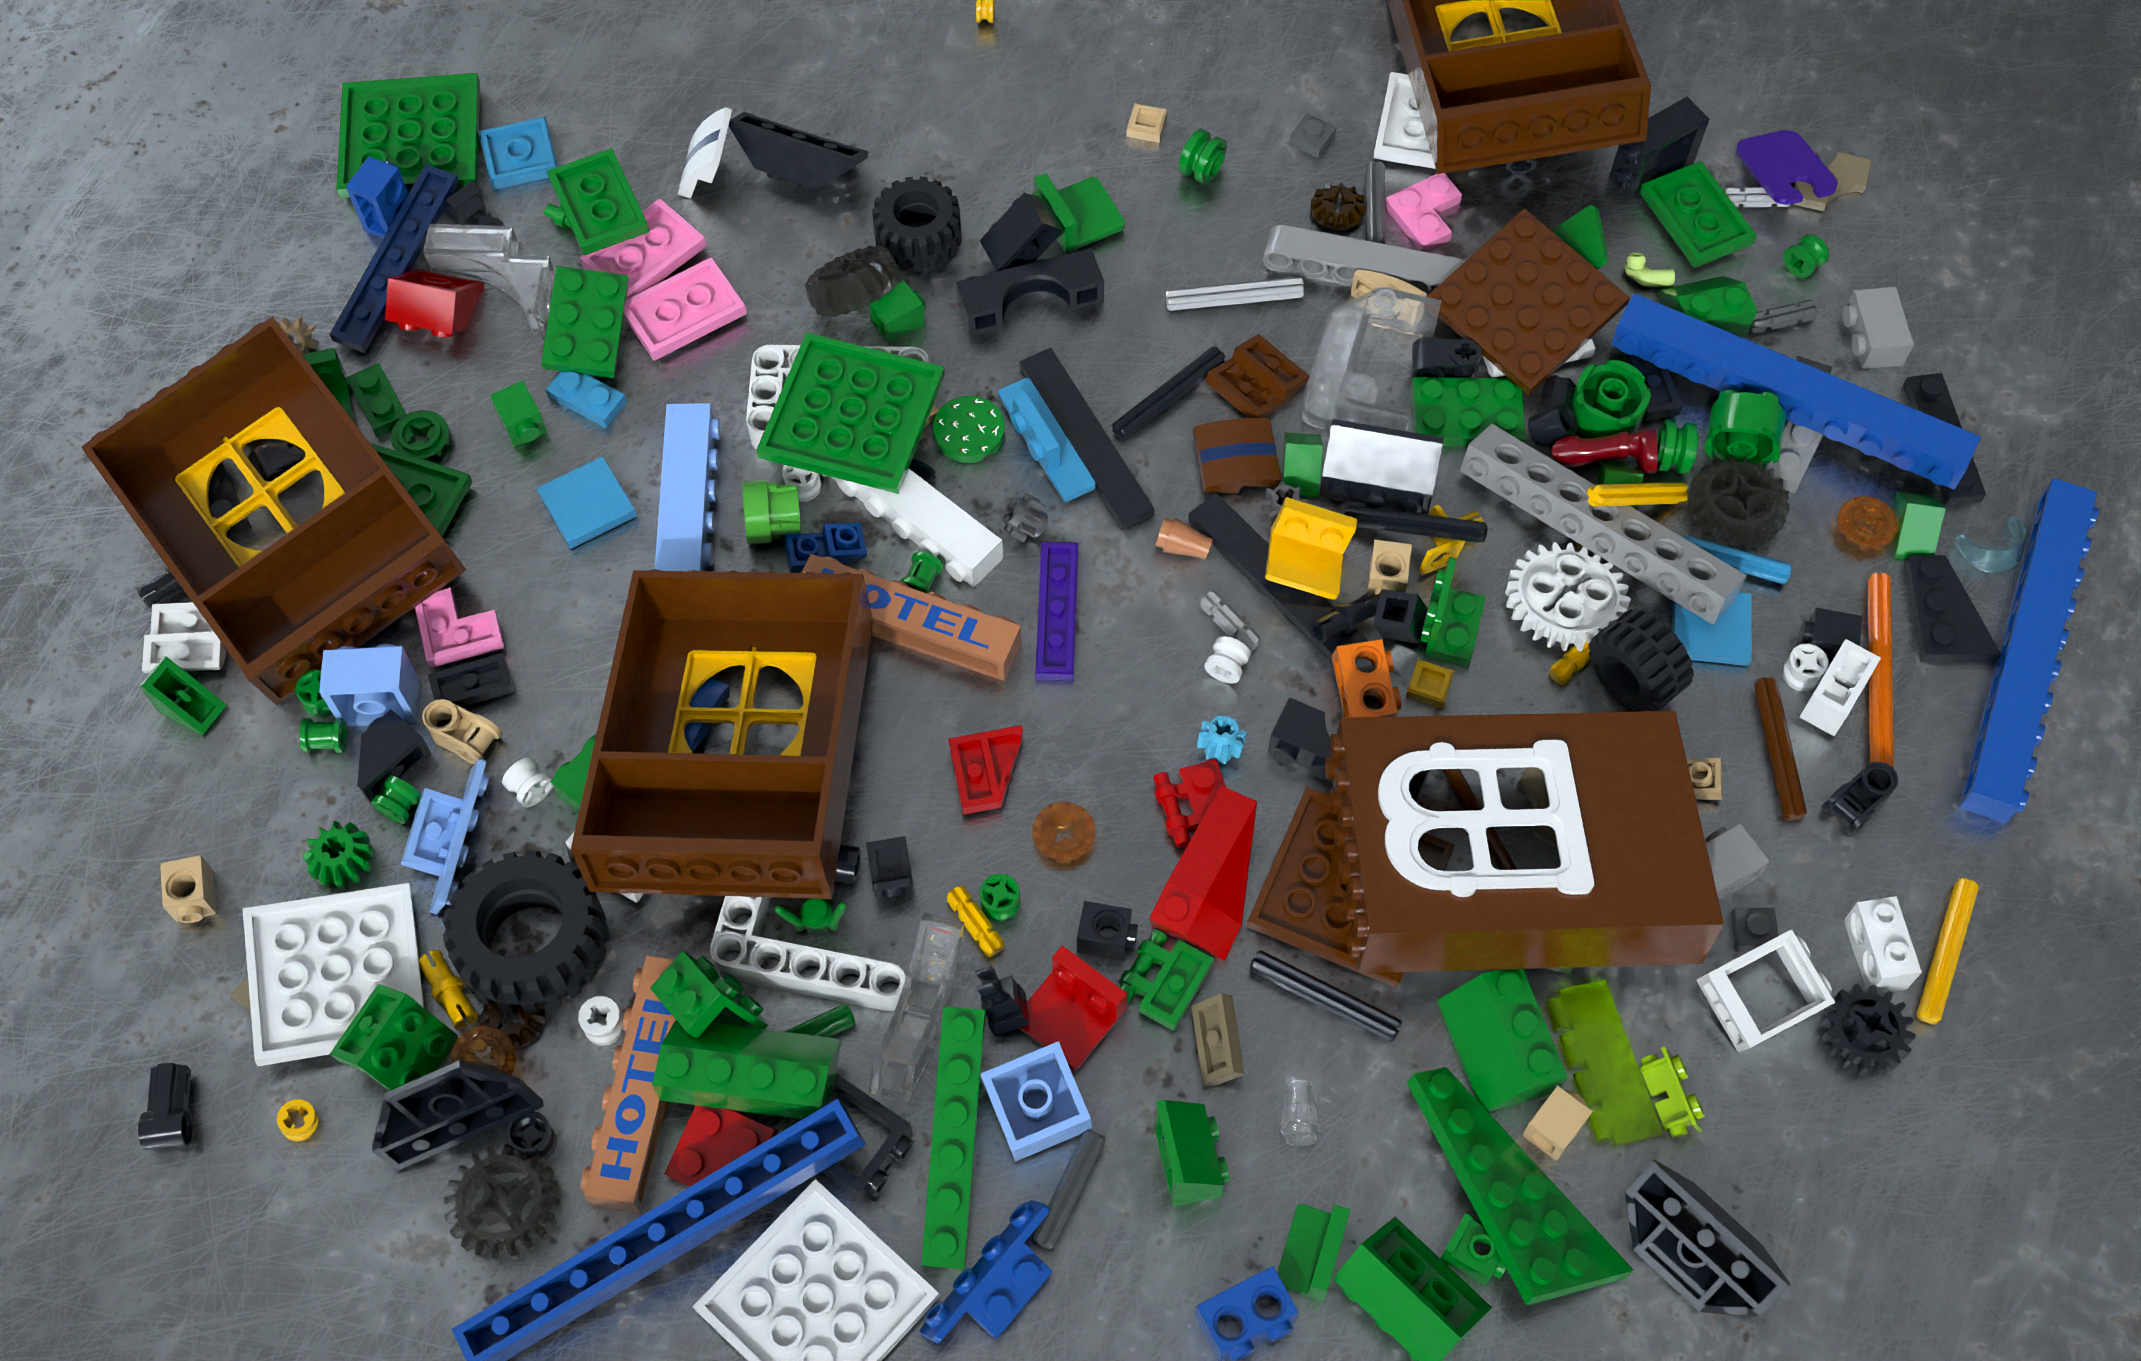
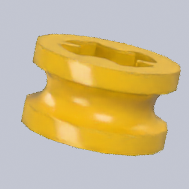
(985, 10)
(284, 1119)

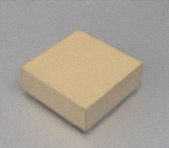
(1146, 123)

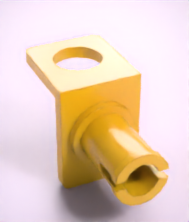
(1447, 547)

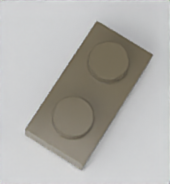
(1217, 1039)

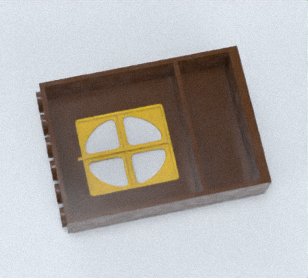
(1524, 89)
(324, 581)
(731, 821)

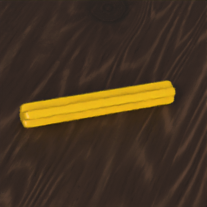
(1637, 494)
(1947, 951)

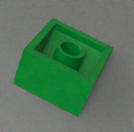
(1714, 301)
(1189, 1152)

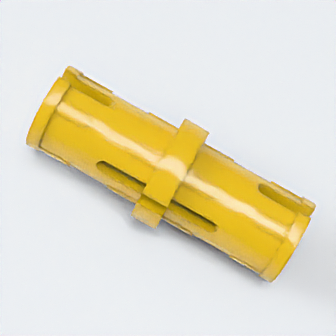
(448, 990)

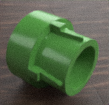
(770, 511)

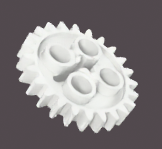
(1545, 598)

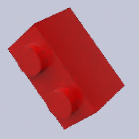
(432, 301)

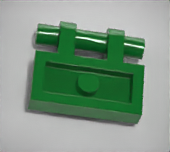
(1175, 984)

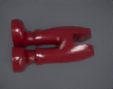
(1578, 451)

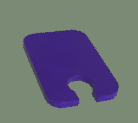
(1782, 159)

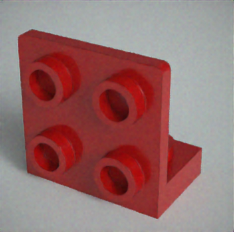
(1074, 1008)

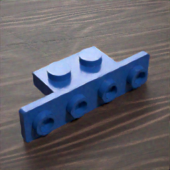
(998, 1282)

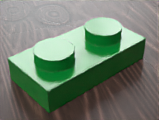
(376, 398)

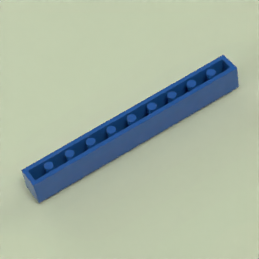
(1804, 392)
(2029, 653)
(659, 1236)

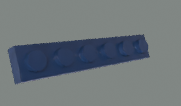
(394, 257)

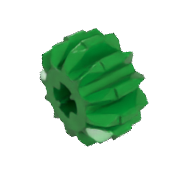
(324, 852)

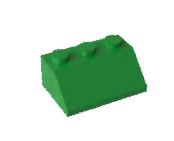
(1502, 1039)
(1411, 1292)

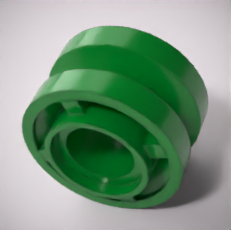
(1202, 156)
(1677, 446)

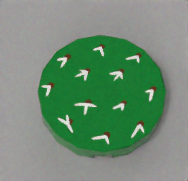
(969, 429)

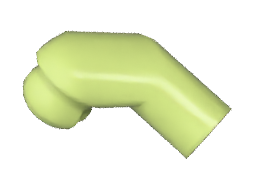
(1644, 275)

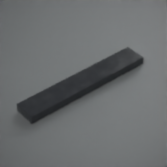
(1112, 476)
(1250, 554)

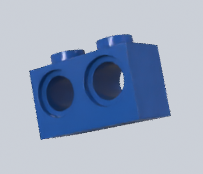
(377, 195)
(1240, 1305)

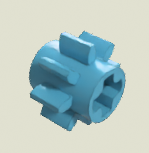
(1221, 739)

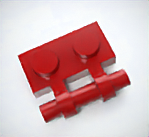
(1198, 786)

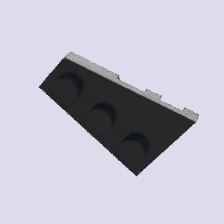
(1944, 615)

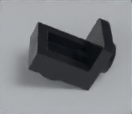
(889, 866)

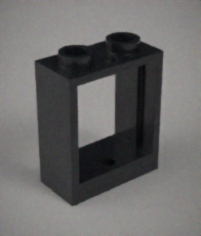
(1664, 148)
(894, 1148)

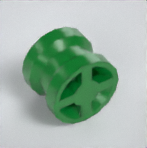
(1806, 255)
(308, 693)
(396, 799)
(1000, 888)

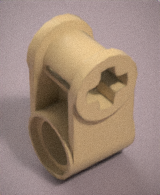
(465, 735)

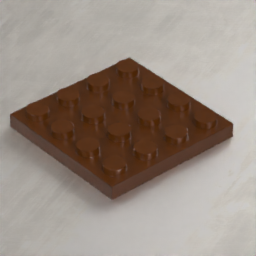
(1528, 301)
(1303, 891)

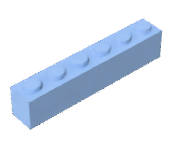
(687, 488)

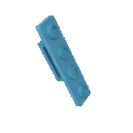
(1046, 439)

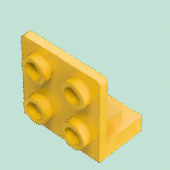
(1308, 548)

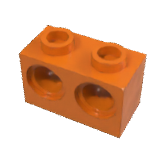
(1355, 684)

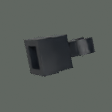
(468, 208)
(1002, 1001)

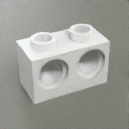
(1840, 687)
(1882, 945)

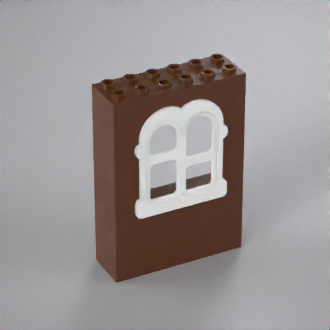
(1624, 823)

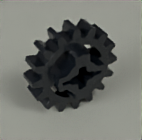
(1886, 1025)

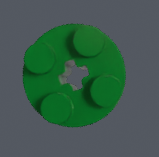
(1610, 399)
(1746, 426)

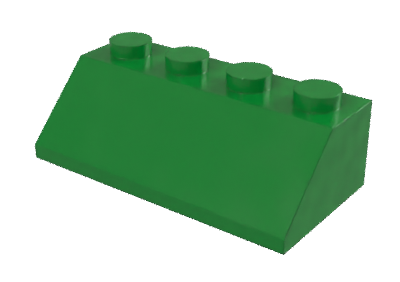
(747, 1070)

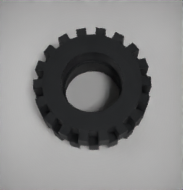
(915, 202)
(1641, 661)

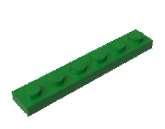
(953, 1138)

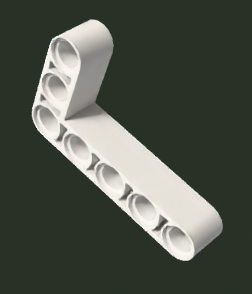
(769, 382)
(795, 958)

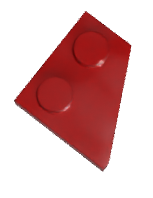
(984, 766)

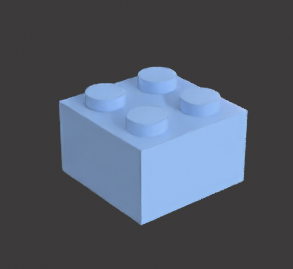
(369, 683)
(1036, 1101)

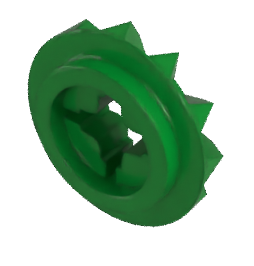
(423, 423)

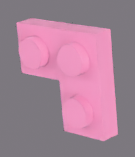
(1418, 208)
(451, 638)

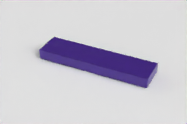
(1057, 611)

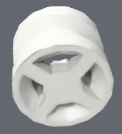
(810, 482)
(1805, 658)
(1227, 659)
(527, 782)
(606, 1029)

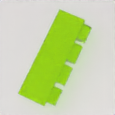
(1611, 1068)

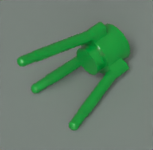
(815, 917)

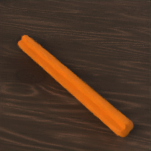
(1881, 679)

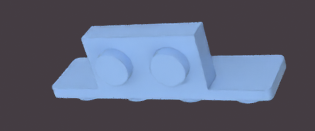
(439, 834)

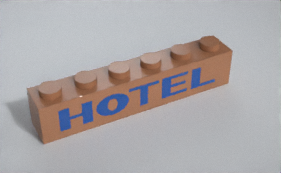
(934, 624)
(633, 1113)

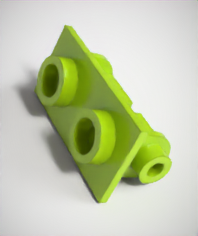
(1668, 1076)

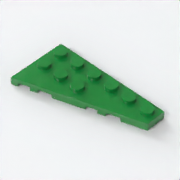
(1530, 1221)

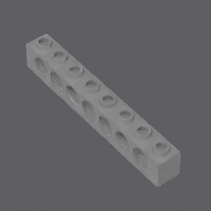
(1612, 532)

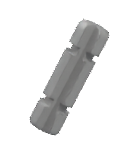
(1751, 197)
(1229, 620)

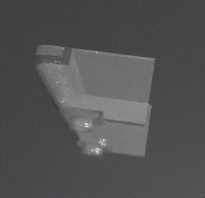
(1348, 395)

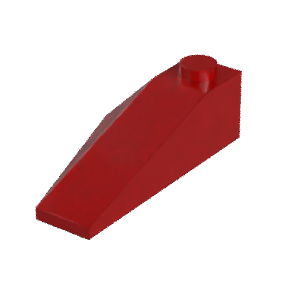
(1209, 884)

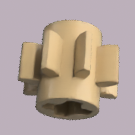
(302, 332)

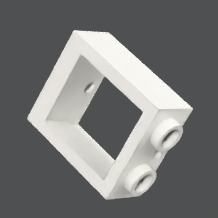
(1733, 1012)

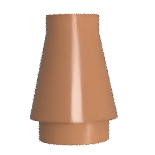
(1181, 539)

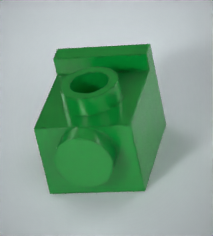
(1462, 1256)

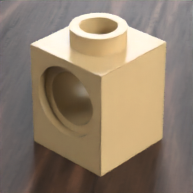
(1392, 558)
(182, 875)
(1557, 1122)

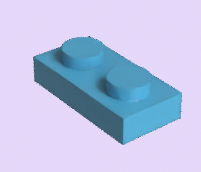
(586, 397)

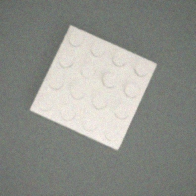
(319, 964)
(816, 1289)

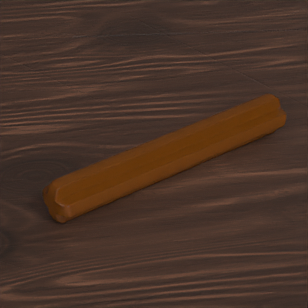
(1780, 749)

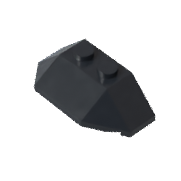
(792, 152)
(448, 1110)
(1699, 1246)

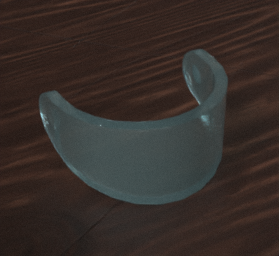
(1995, 559)

